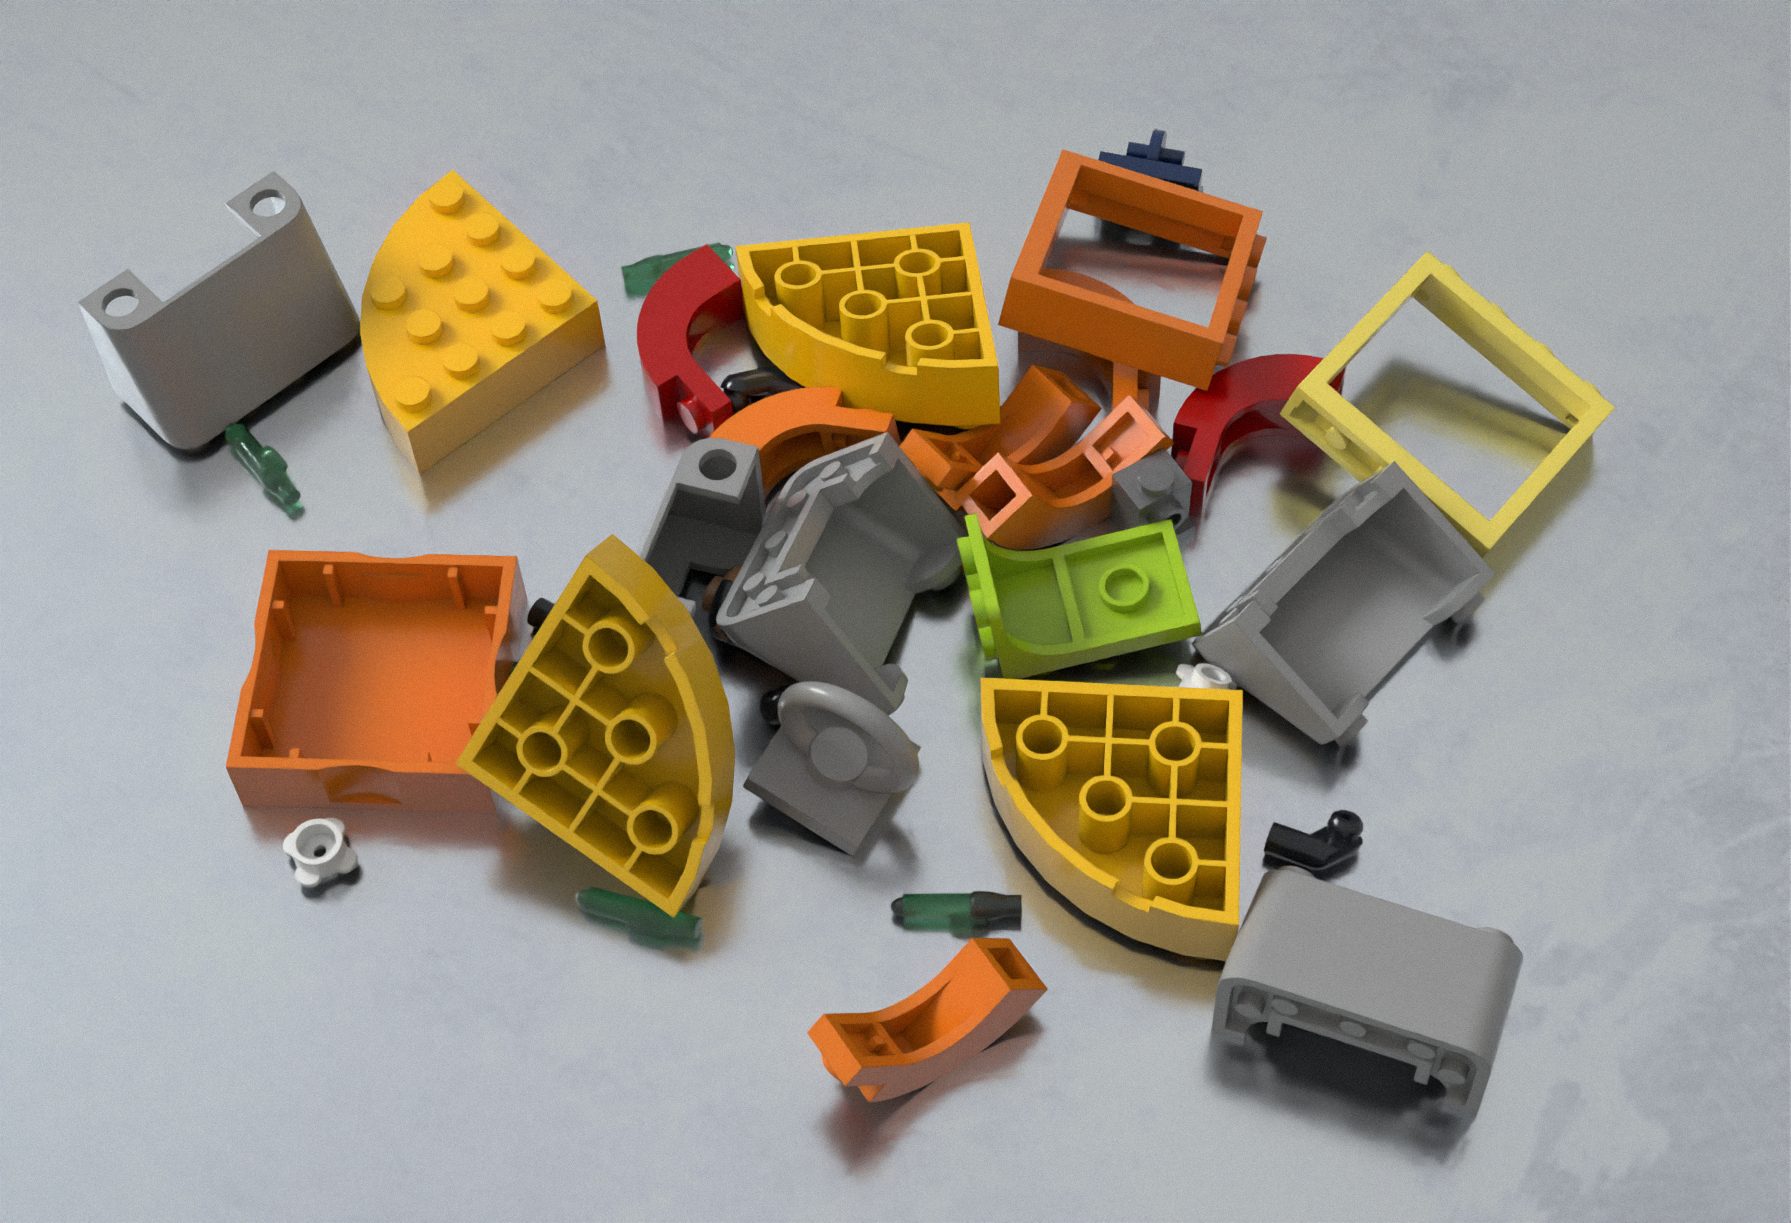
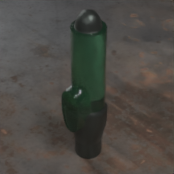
(962, 909)

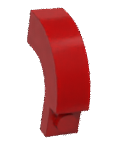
(675, 320)
(1237, 407)

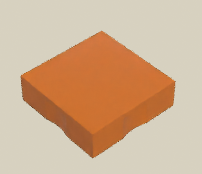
(374, 679)

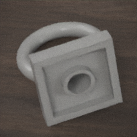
(833, 762)

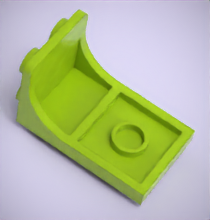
(1078, 598)

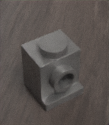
(1151, 493)

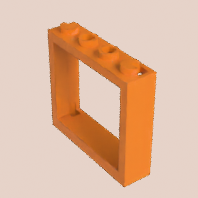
(1115, 327)

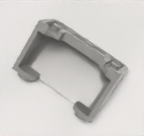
(842, 568)
(1346, 605)
(1371, 979)

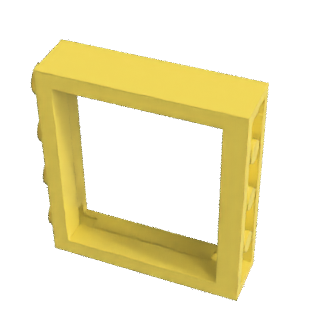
(1366, 449)

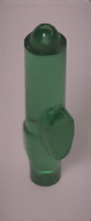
(653, 267)
(264, 462)
(639, 914)

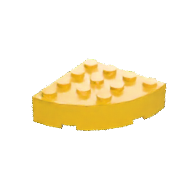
(881, 318)
(465, 321)
(617, 730)
(1125, 801)

